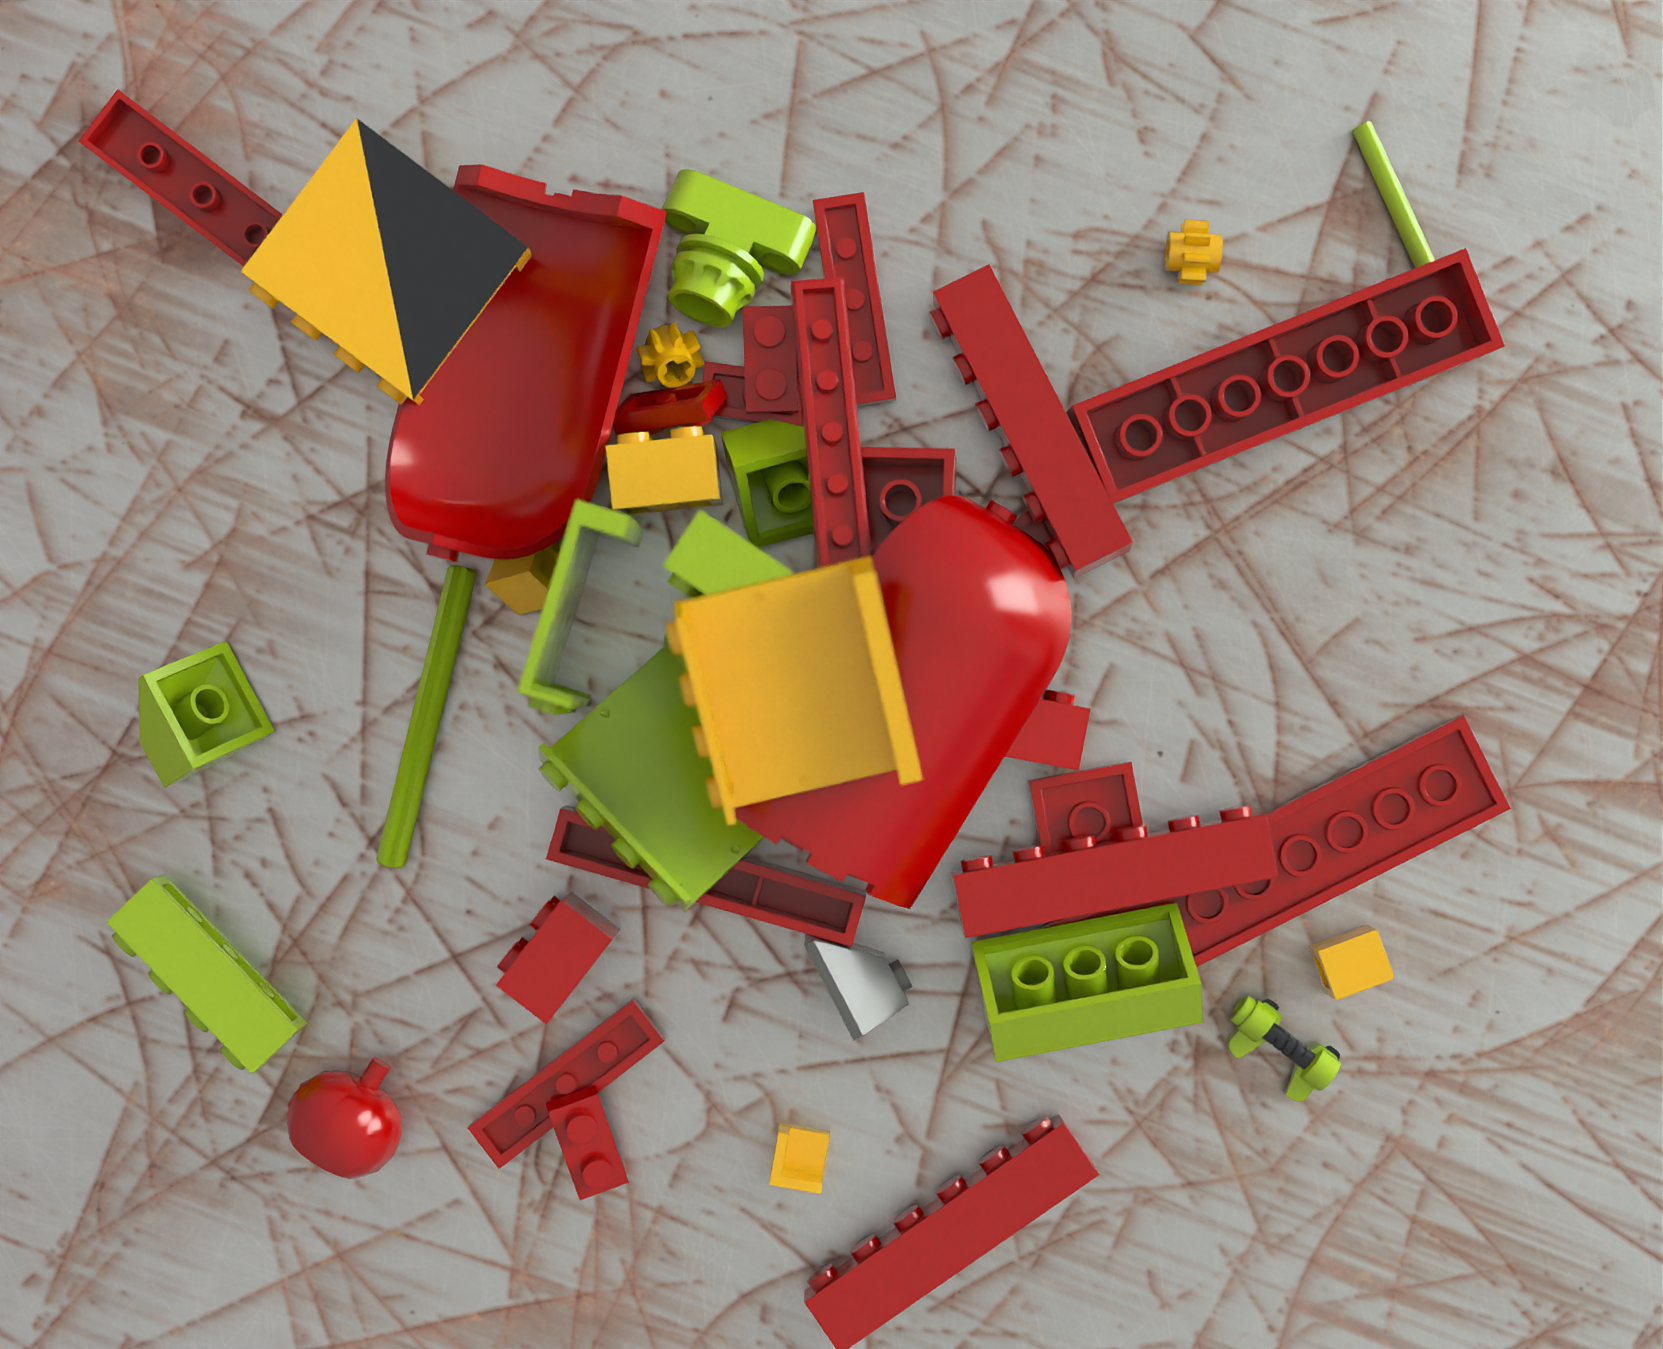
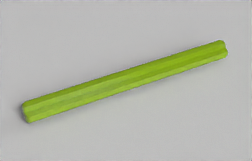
(426, 716)

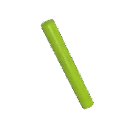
(1393, 194)

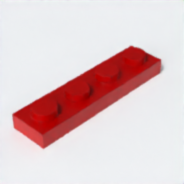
(849, 254)
(591, 1061)

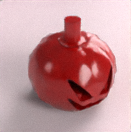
(345, 1121)

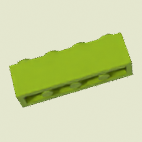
(205, 973)

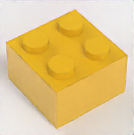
(664, 473)

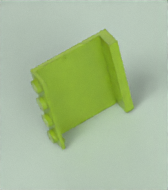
(562, 601)
(645, 784)

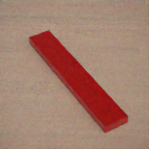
(830, 421)

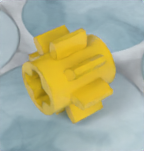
(1193, 252)
(670, 356)

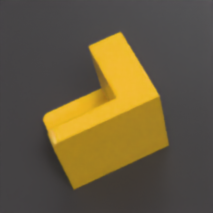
(525, 580)
(1351, 962)
(799, 1158)

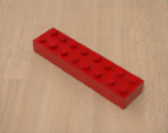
(180, 178)

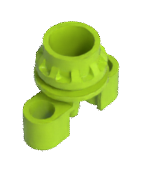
(725, 245)

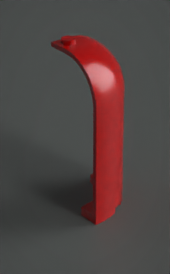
(534, 385)
(975, 643)

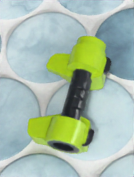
(1259, 1022)

